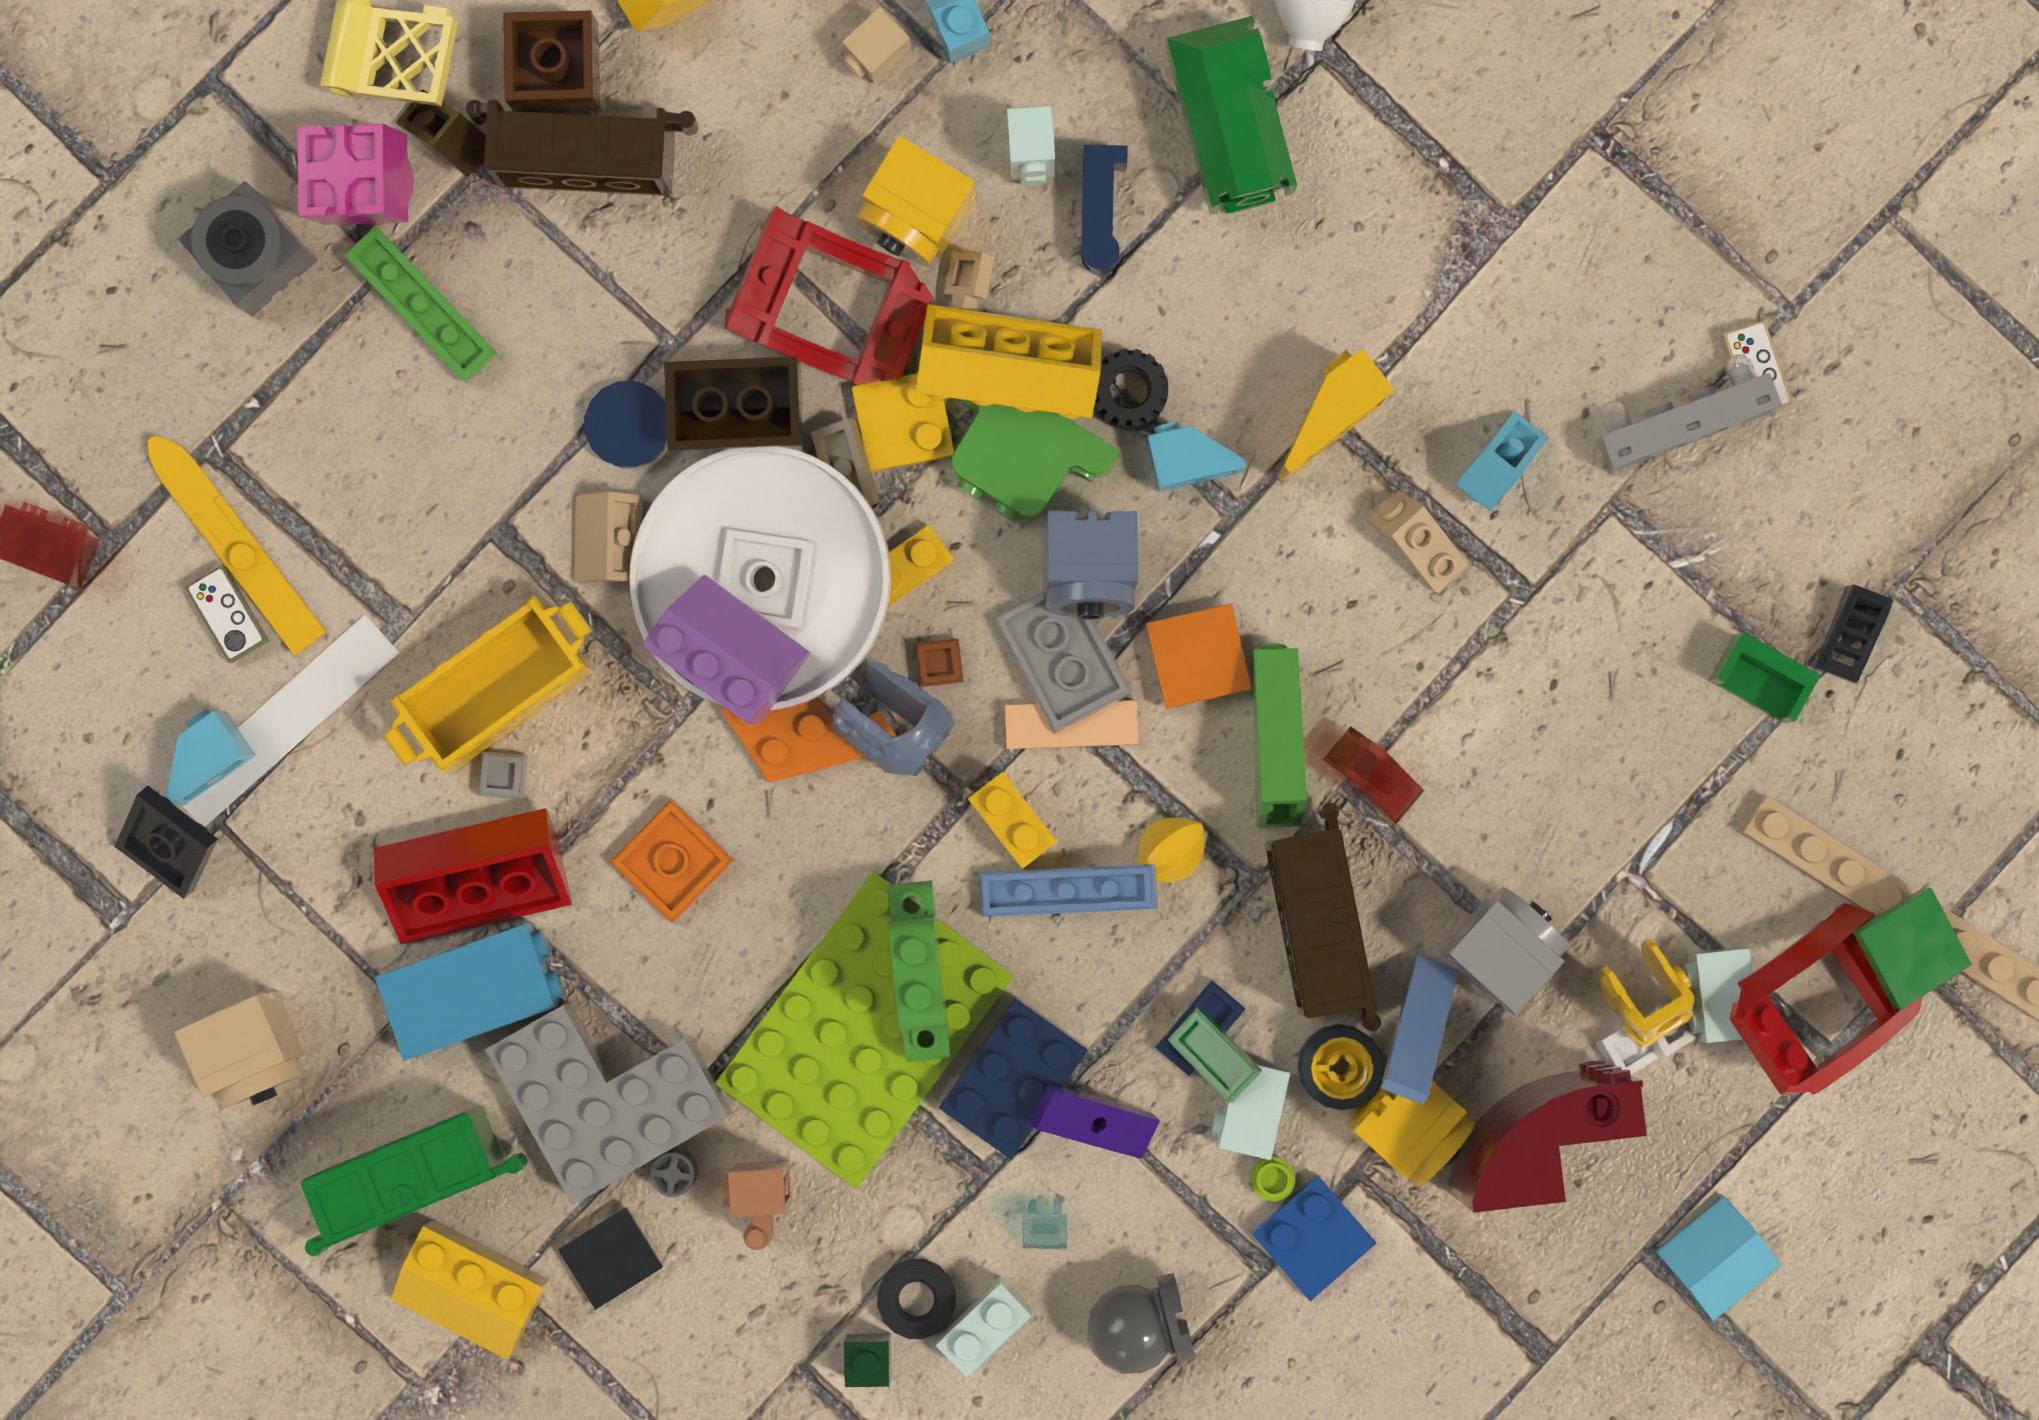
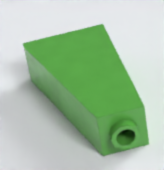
(1278, 737)

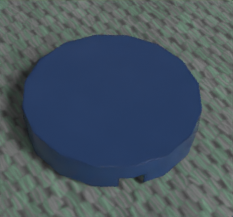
(626, 424)

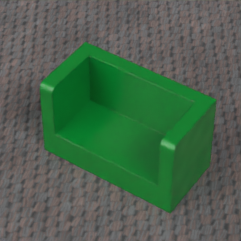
(1764, 677)

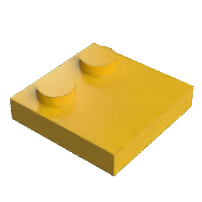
(901, 425)

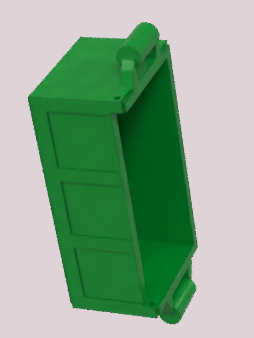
(404, 1177)

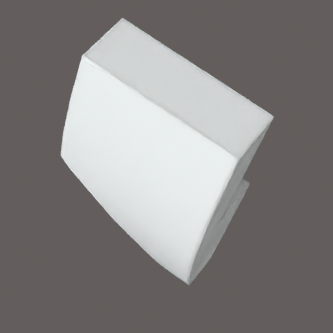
(1623, 1052)

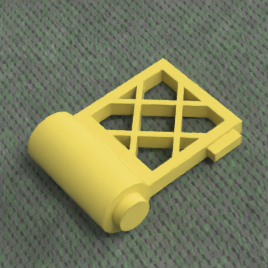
(356, 45)

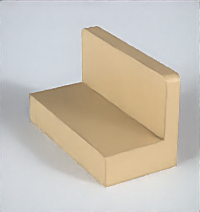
(605, 535)

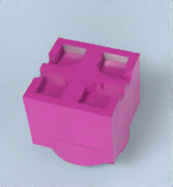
(353, 174)

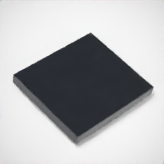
(610, 1258)

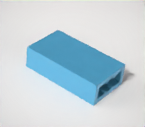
(469, 990)

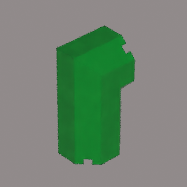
(1230, 115)

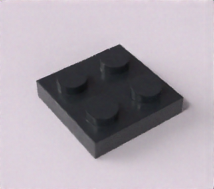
(166, 842)

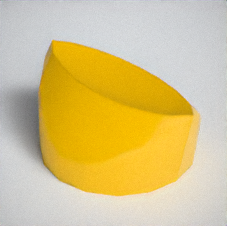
(1173, 846)

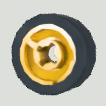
(1324, 1050)

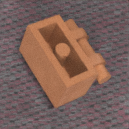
(757, 1192)

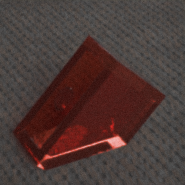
(1373, 774)

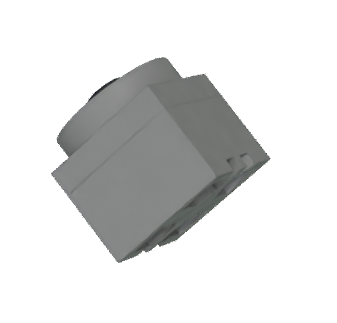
(1507, 949)

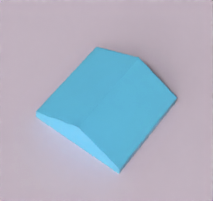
(1718, 1257)

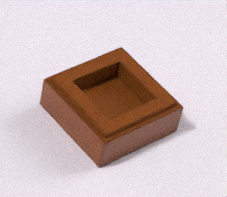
(939, 662)

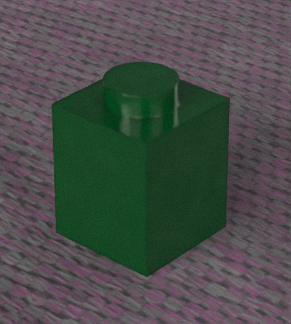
(867, 1360)

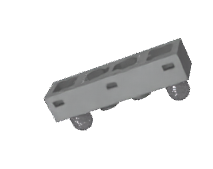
(1702, 417)

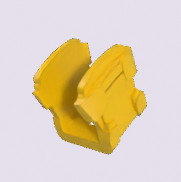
(1665, 1020)

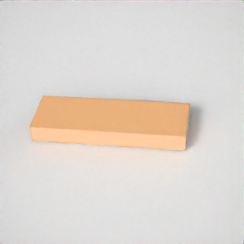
(1108, 727)

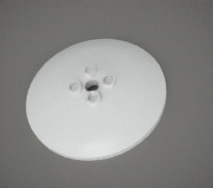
(779, 513)

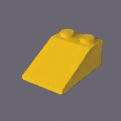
(1346, 397)

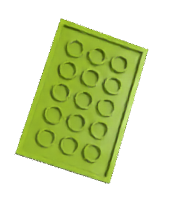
(831, 1050)

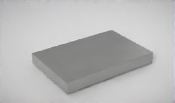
(1062, 662)

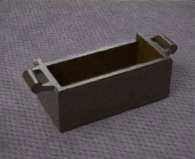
(581, 150)
(1321, 922)

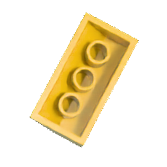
(1009, 361)

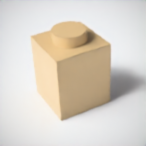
(875, 46)

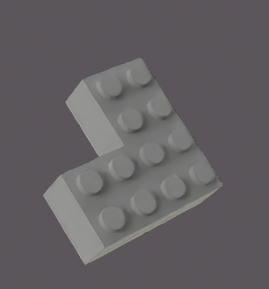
(595, 1124)

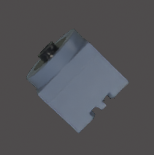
(1090, 563)

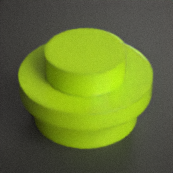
(1273, 1179)

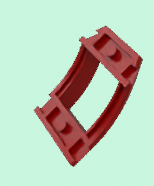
(771, 275)
(1771, 1037)

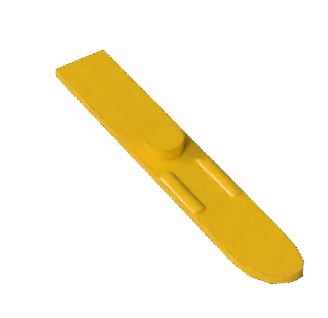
(234, 544)

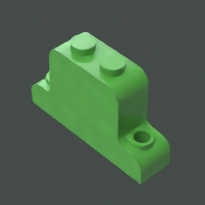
(1025, 458)
(918, 971)

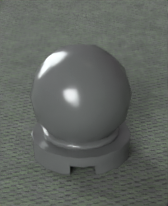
(1138, 1327)

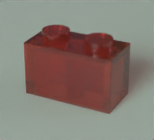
(45, 546)

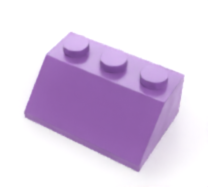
(726, 649)

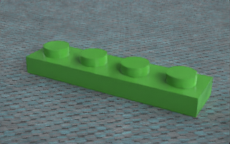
(421, 304)

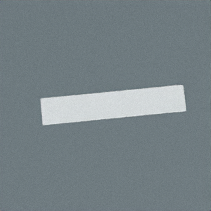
(299, 710)

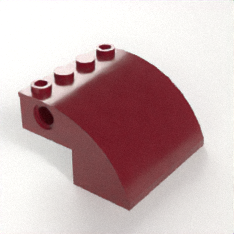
(1515, 1145)

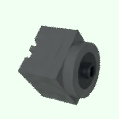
(246, 248)

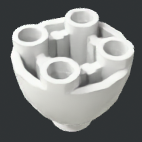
(1312, 20)

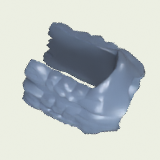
(909, 750)

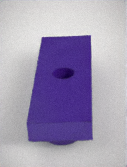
(1094, 1121)

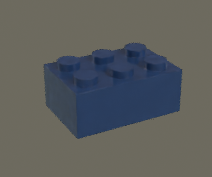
(1009, 1076)

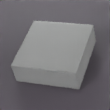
(502, 775)

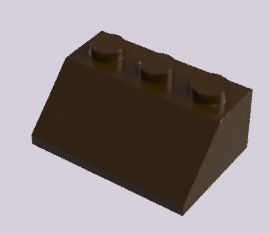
(733, 403)

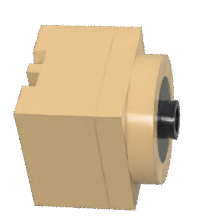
(242, 1051)

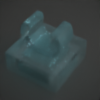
(1045, 1230)

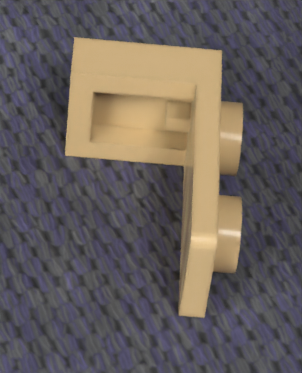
(1419, 539)

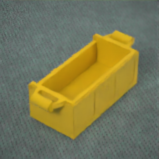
(491, 686)

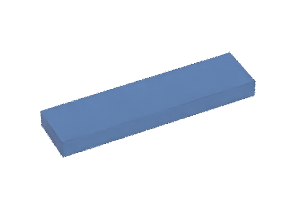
(1068, 890)
(1420, 1029)

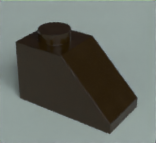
(446, 135)

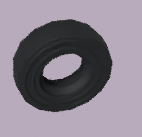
(916, 1326)

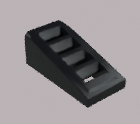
(1868, 639)

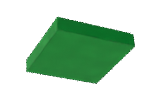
(1912, 948)

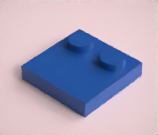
(1313, 1237)

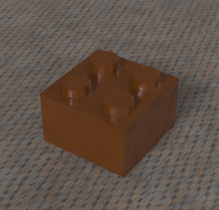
(551, 61)

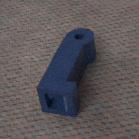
(1098, 246)

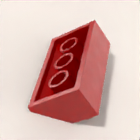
(471, 876)

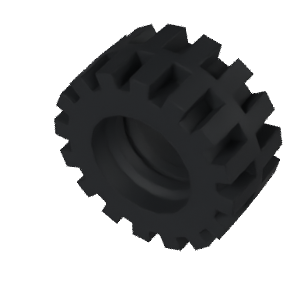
(1156, 381)

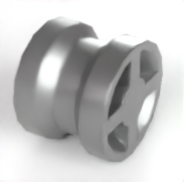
(665, 1180)

